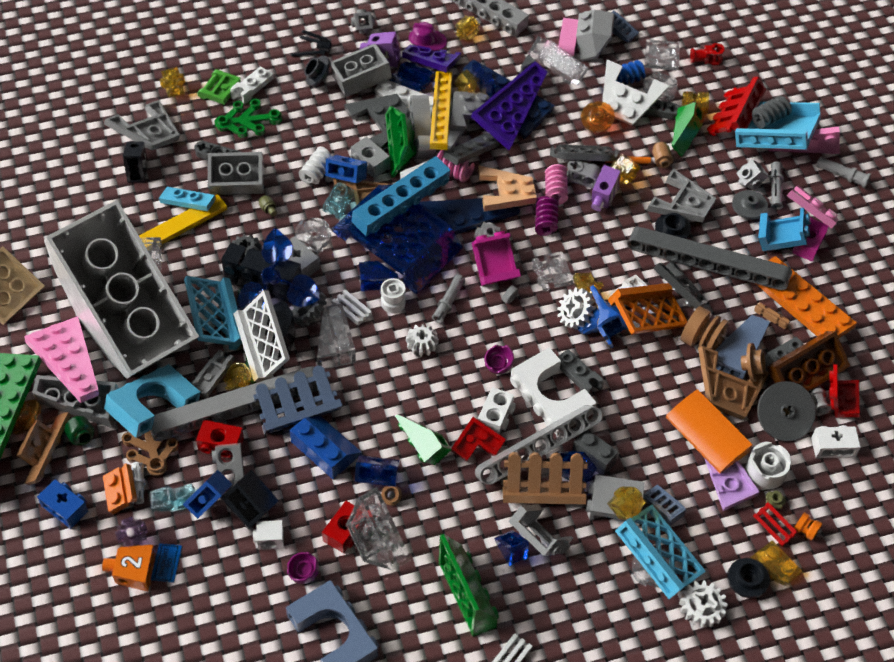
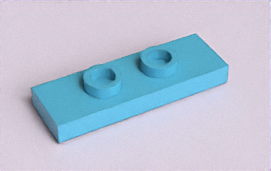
(187, 198)

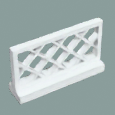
(253, 338)

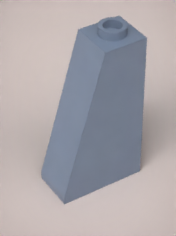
(736, 344)

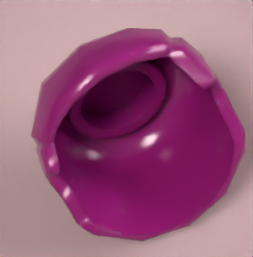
(499, 359)
(303, 568)

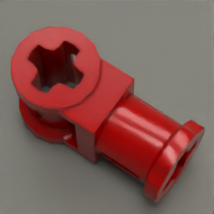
(708, 54)

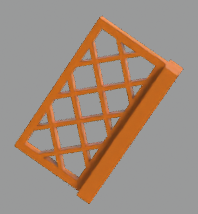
(644, 296)

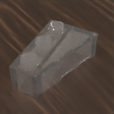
(558, 60)
(335, 339)

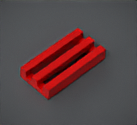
(762, 511)

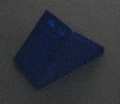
(513, 547)

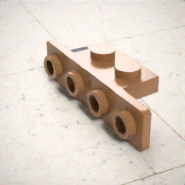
(39, 446)

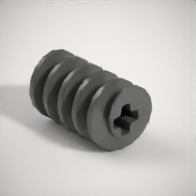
(771, 111)

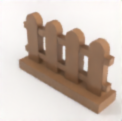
(544, 492)

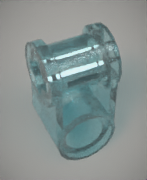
(338, 201)

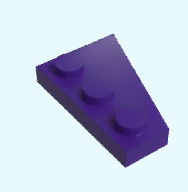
(435, 59)

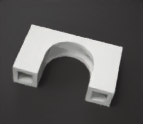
(534, 371)

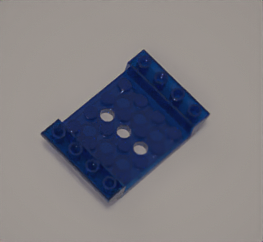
(417, 251)

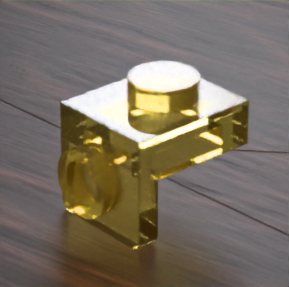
(585, 280)

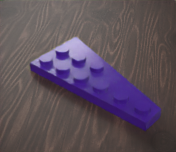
(507, 109)

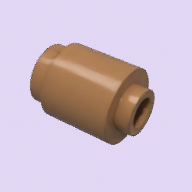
(662, 155)

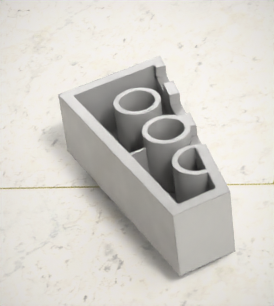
(54, 394)

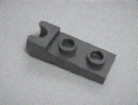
(579, 372)

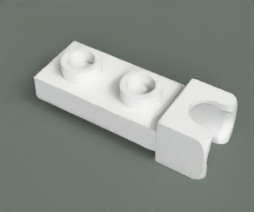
(251, 84)

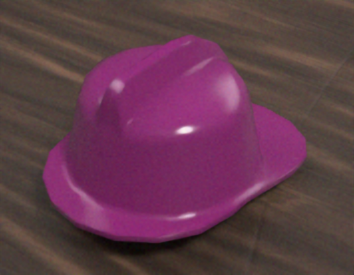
(426, 36)

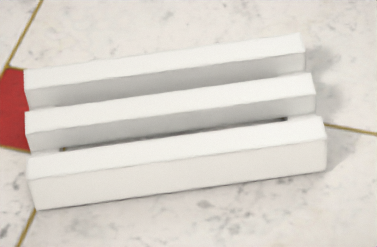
(345, 298)
(520, 643)

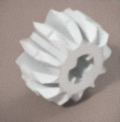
(422, 340)

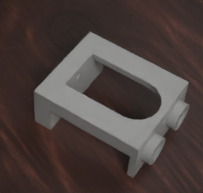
(527, 516)

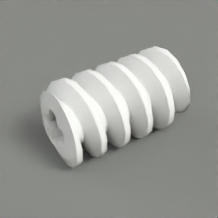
(315, 166)

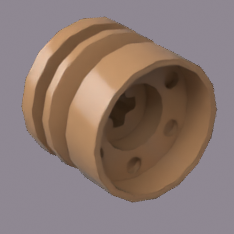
(702, 329)

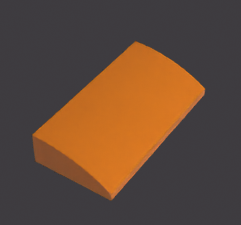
(709, 431)

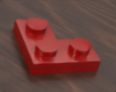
(476, 435)

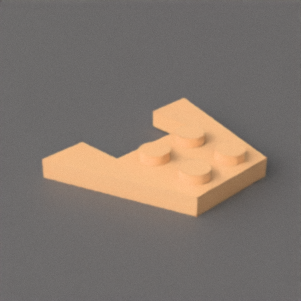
(512, 189)

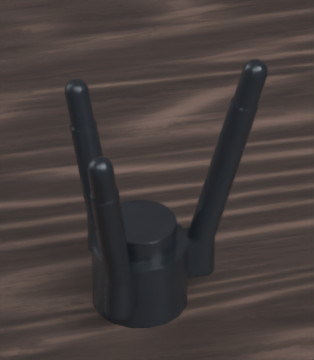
(323, 44)

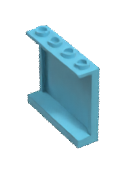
(789, 132)

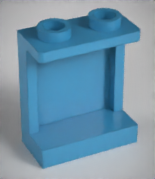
(784, 232)

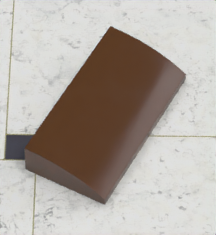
(811, 362)

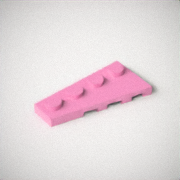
(823, 141)

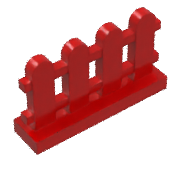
(738, 107)

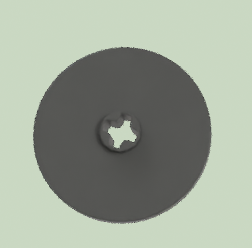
(773, 418)

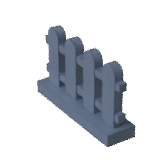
(288, 407)

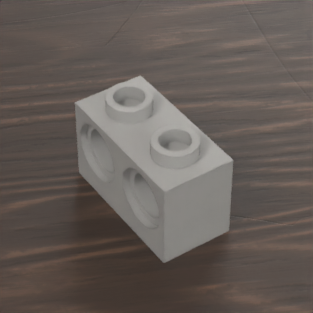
(234, 465)

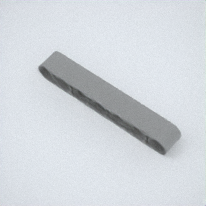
(548, 441)

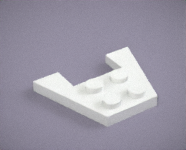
(626, 101)

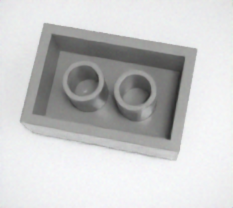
(360, 70)
(236, 173)

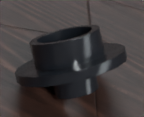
(317, 70)
(674, 225)
(748, 569)

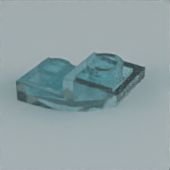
(170, 499)

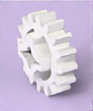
(576, 308)
(713, 607)

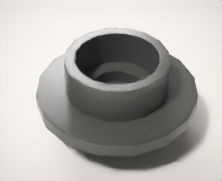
(749, 204)

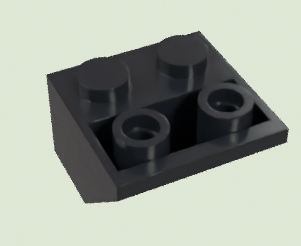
(286, 322)
(249, 499)

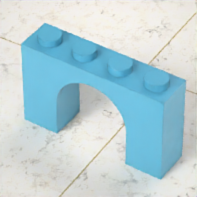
(163, 382)

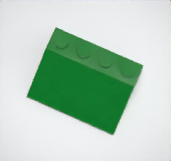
(466, 586)

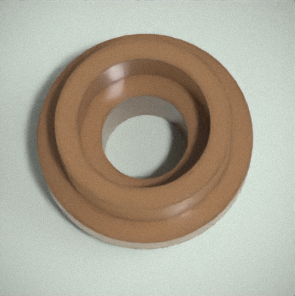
(398, 495)

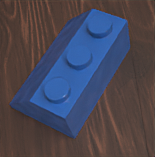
(324, 445)

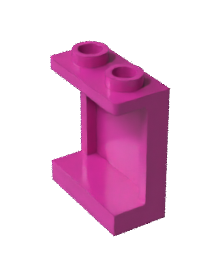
(495, 258)

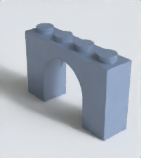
(328, 603)

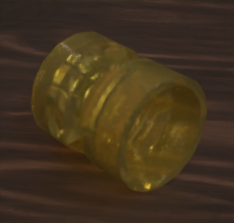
(700, 98)

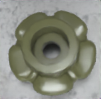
(780, 499)

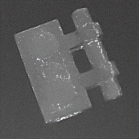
(558, 271)

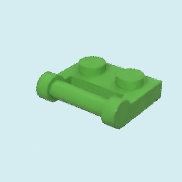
(222, 89)

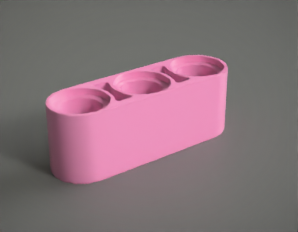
(568, 35)

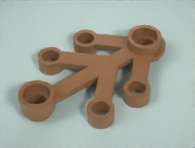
(150, 446)

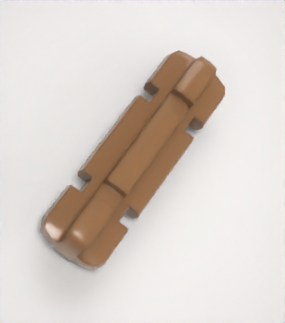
(772, 315)

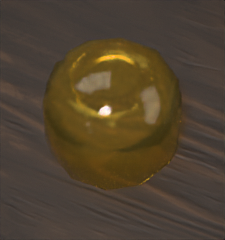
(466, 82)
(237, 376)

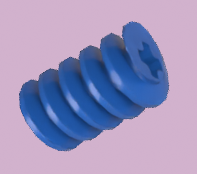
(631, 72)

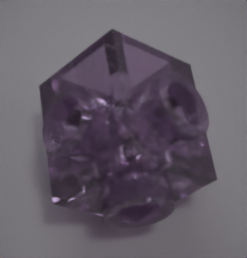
(139, 532)

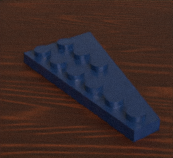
(538, 111)
(466, 213)

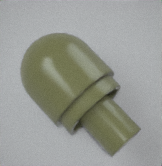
(268, 205)

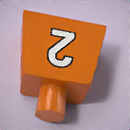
(132, 566)

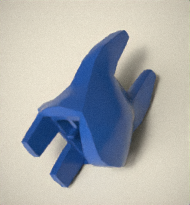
(605, 319)

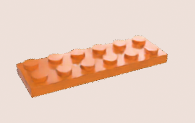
(810, 306)

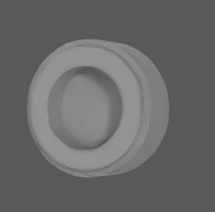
(510, 294)

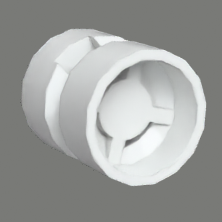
(393, 295)

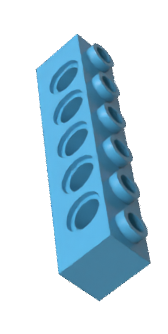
(401, 196)

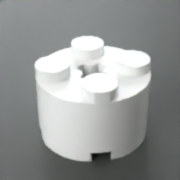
(768, 465)

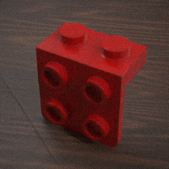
(844, 395)

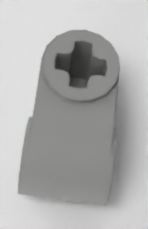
(584, 174)

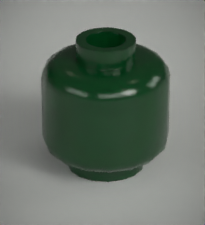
(79, 430)

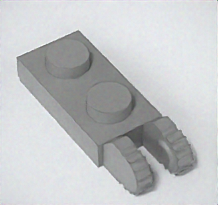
(212, 373)

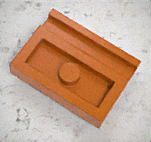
(119, 488)

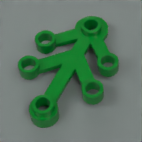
(227, 122)

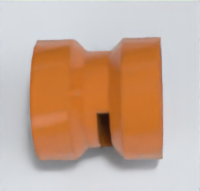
(803, 524)

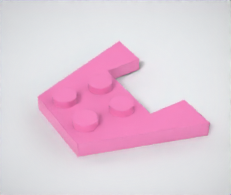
(813, 206)

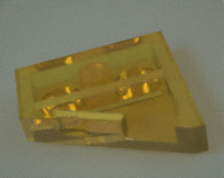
(777, 563)

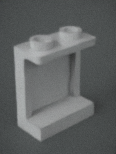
(603, 491)

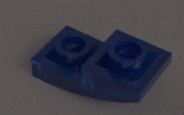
(484, 79)

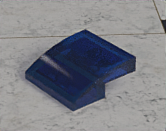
(413, 76)

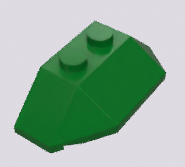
(400, 140)

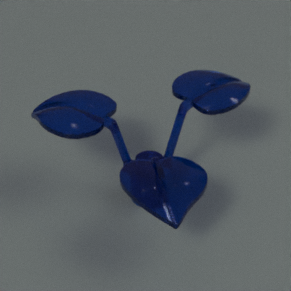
(275, 249)

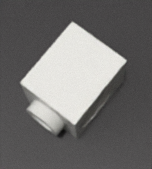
(269, 535)

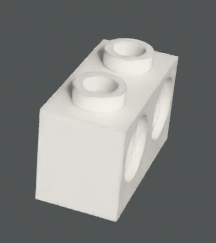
(492, 410)

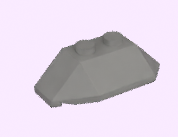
(593, 33)

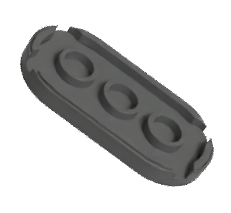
(584, 152)

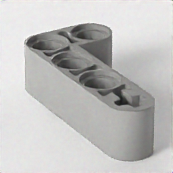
(422, 126)

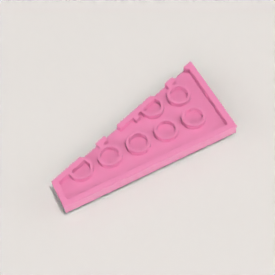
(66, 355)

